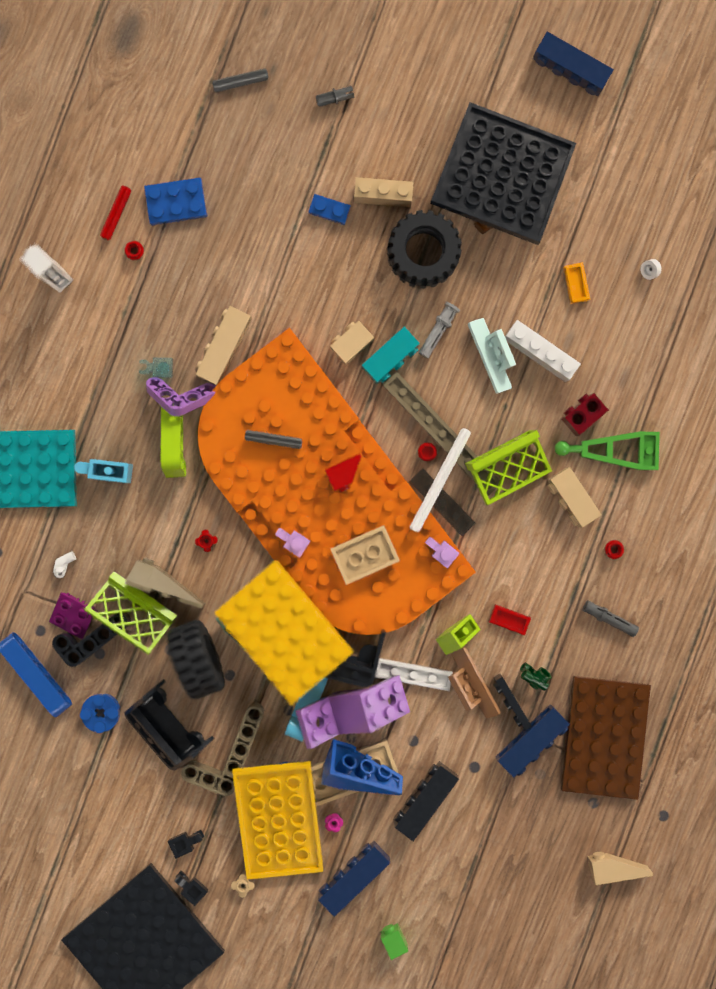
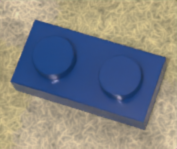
(329, 209)

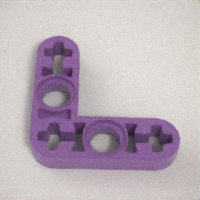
(181, 403)

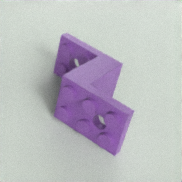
(353, 711)

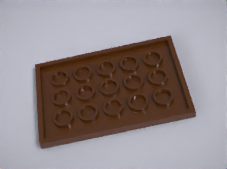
(605, 737)

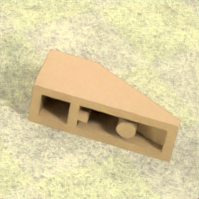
(611, 868)

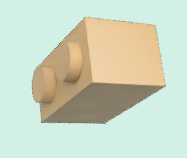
(351, 342)

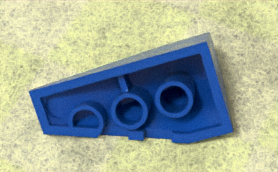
(351, 770)

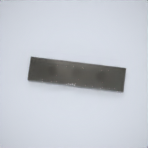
(444, 503)

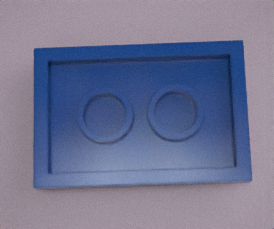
(175, 201)

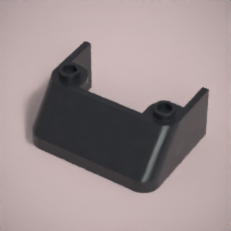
(360, 669)
(163, 730)

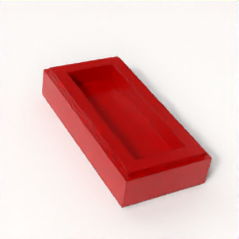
(509, 619)

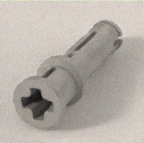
(442, 322)

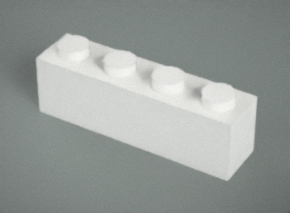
(46, 268)
(542, 351)

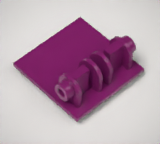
(70, 615)

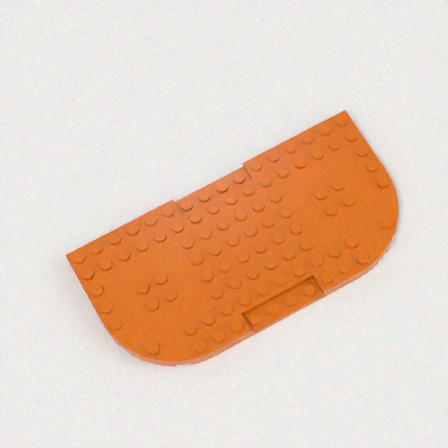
(288, 489)

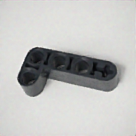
(81, 647)

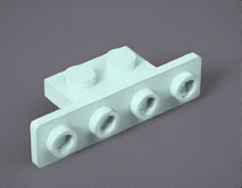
(494, 354)

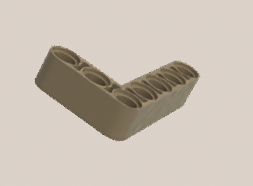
(234, 757)

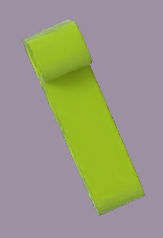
(172, 457)

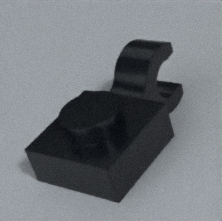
(183, 844)
(192, 890)

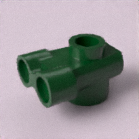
(536, 679)

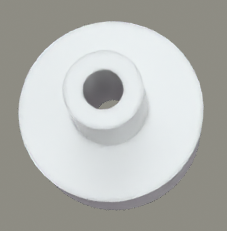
(650, 269)

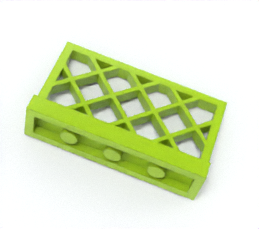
(507, 450)
(139, 599)

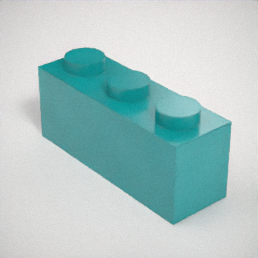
(391, 356)

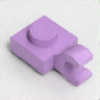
(295, 542)
(443, 552)

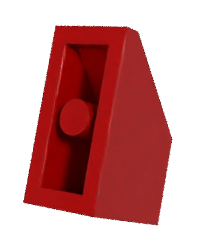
(343, 473)

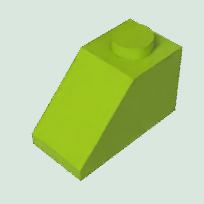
(458, 635)

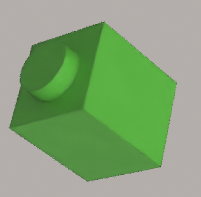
(394, 941)

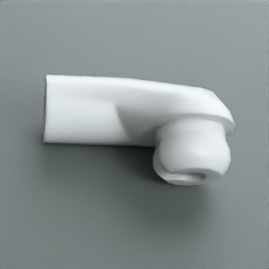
(61, 564)

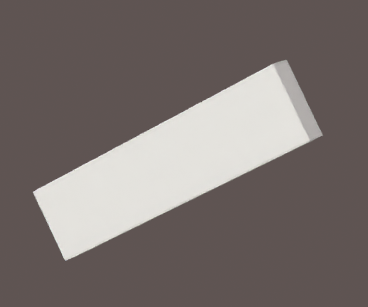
(414, 674)

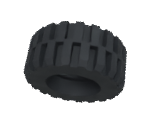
(424, 224)
(195, 659)

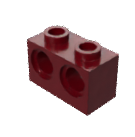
(586, 417)

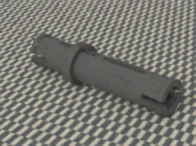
(604, 615)

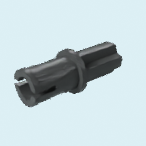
(334, 96)

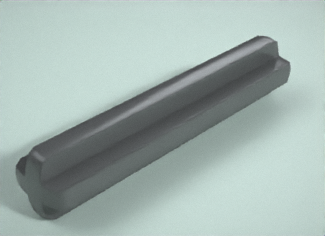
(240, 80)
(273, 439)

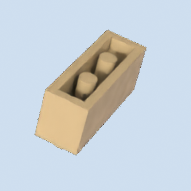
(383, 192)
(573, 497)

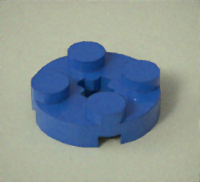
(89, 714)

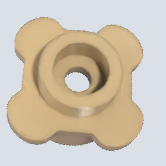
(236, 885)

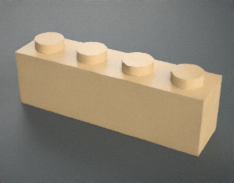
(223, 346)

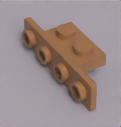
(471, 686)

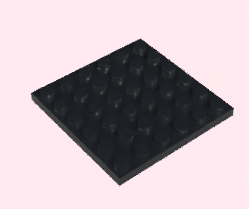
(503, 173)
(143, 938)

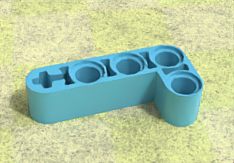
(293, 728)

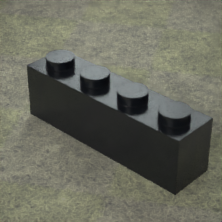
(425, 801)

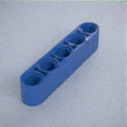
(34, 675)

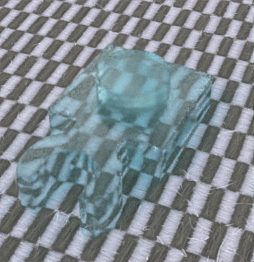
(160, 367)

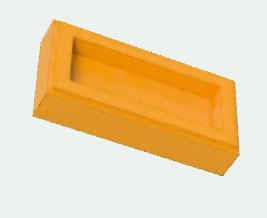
(576, 283)

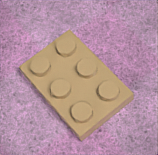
(365, 554)

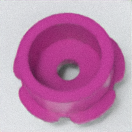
(337, 819)

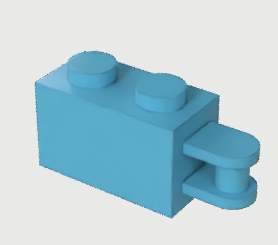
(106, 470)

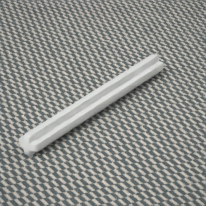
(440, 480)

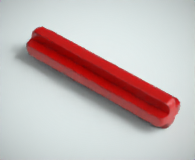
(115, 212)

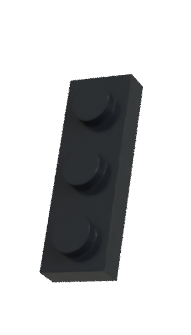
(511, 702)

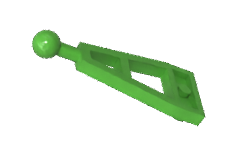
(647, 450)

